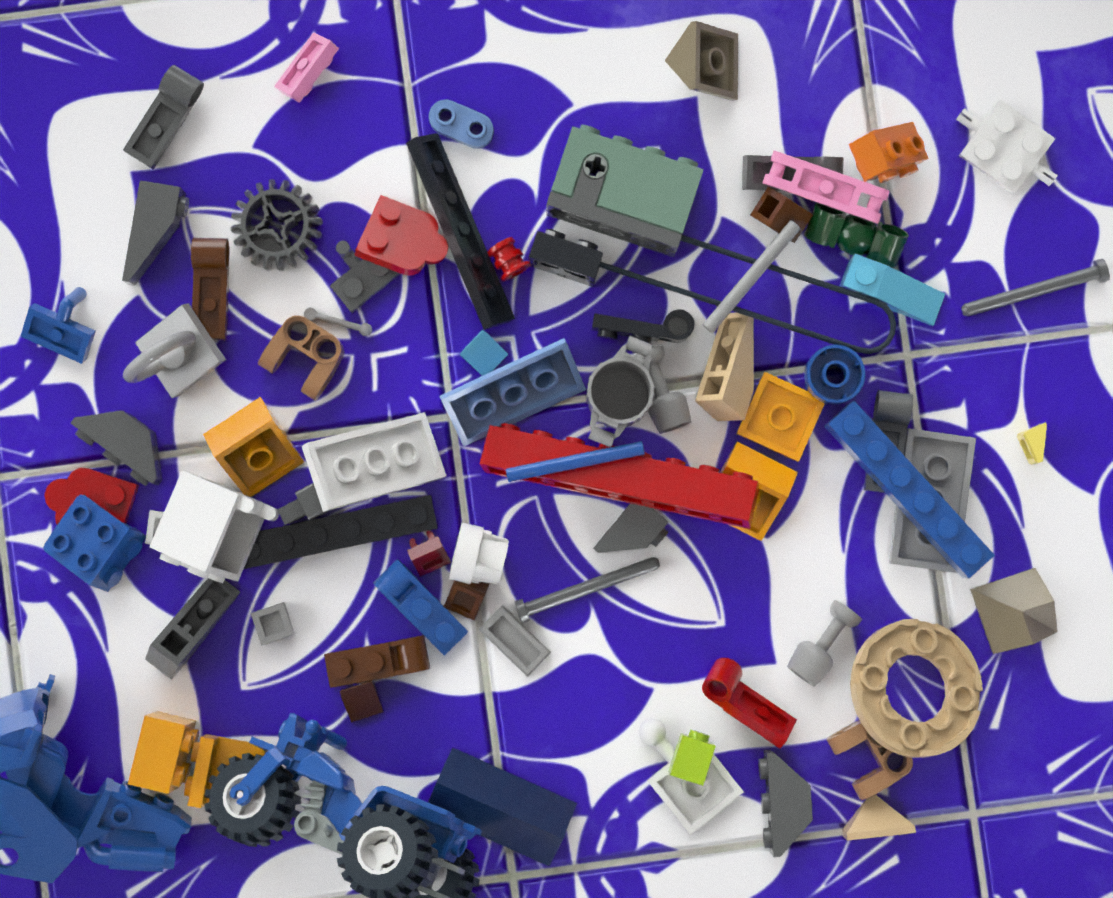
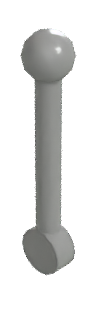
(311, 314)

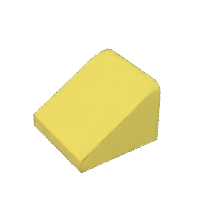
(1033, 443)

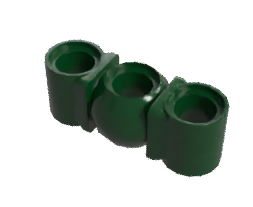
(855, 235)

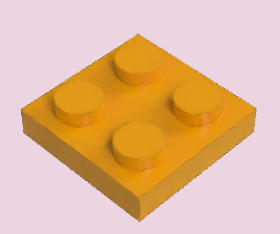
(780, 417)

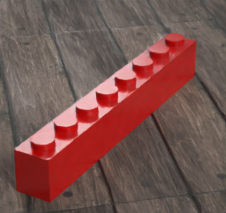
(632, 480)

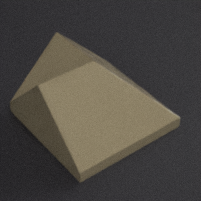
(707, 60)
(1015, 611)

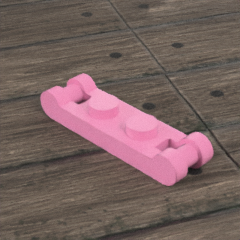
(826, 187)

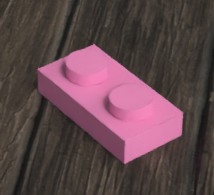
(306, 67)

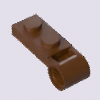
(211, 284)
(377, 661)

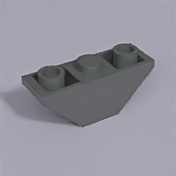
(124, 441)
(785, 802)

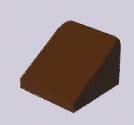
(466, 598)
(361, 701)

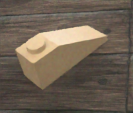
(729, 370)

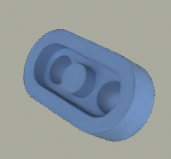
(460, 123)

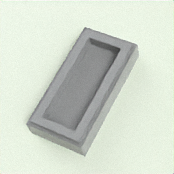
(514, 640)

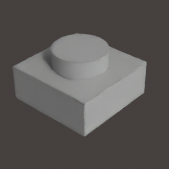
(272, 623)

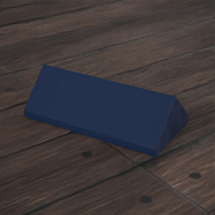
(503, 806)

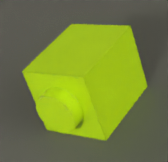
(692, 757)

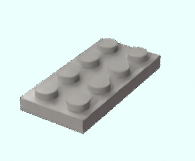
(947, 466)

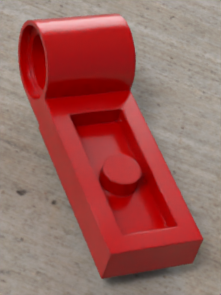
(745, 704)

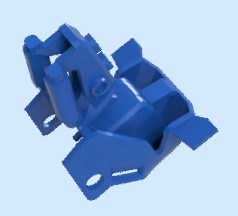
(51, 819)

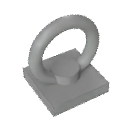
(175, 351)

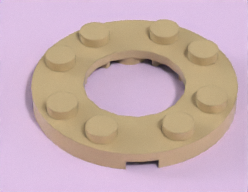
(960, 679)

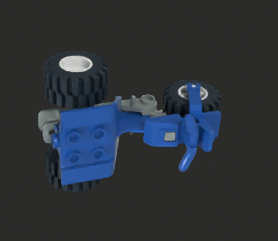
(386, 843)

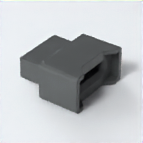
(306, 505)

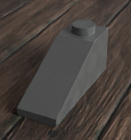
(153, 224)
(190, 626)

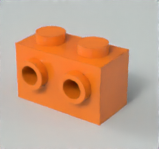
(889, 152)

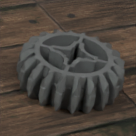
(262, 230)

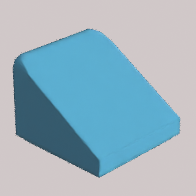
(483, 353)

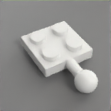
(687, 800)

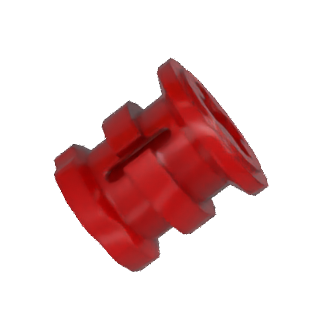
(508, 259)

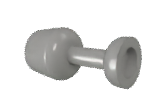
(669, 409)
(811, 660)

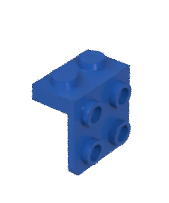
(94, 543)

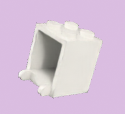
(209, 528)

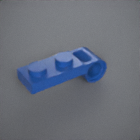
(420, 607)

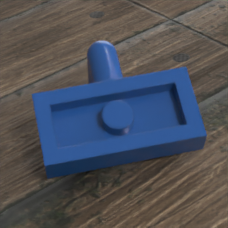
(57, 330)

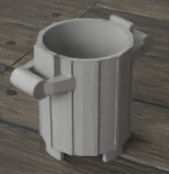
(620, 391)

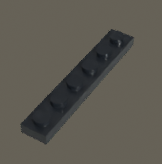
(460, 230)
(343, 531)

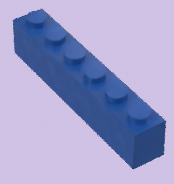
(909, 490)

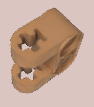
(282, 343)
(878, 778)

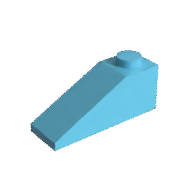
(893, 288)

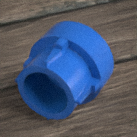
(847, 361)

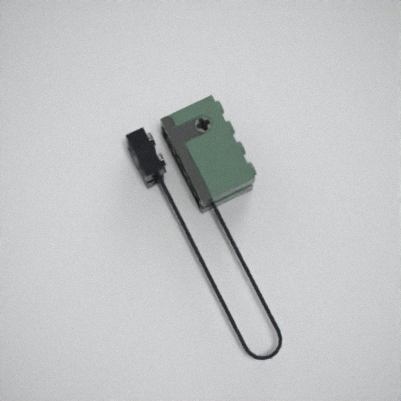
(641, 202)

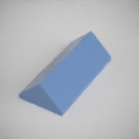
(513, 391)

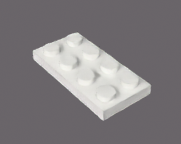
(373, 461)

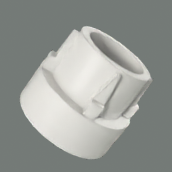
(478, 556)

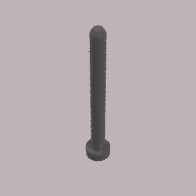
(1097, 271)
(585, 588)

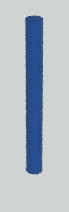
(575, 461)

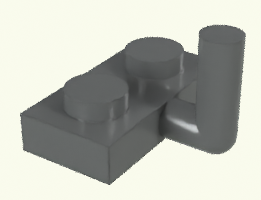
(361, 280)

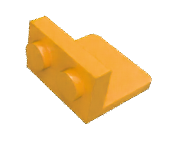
(208, 756)

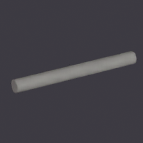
(751, 276)

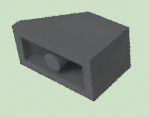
(633, 529)

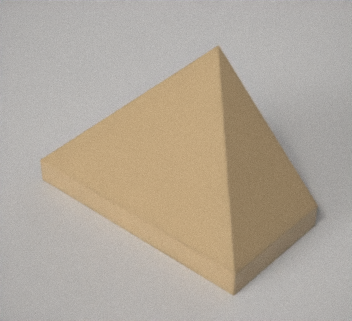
(876, 819)

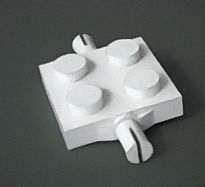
(1006, 147)

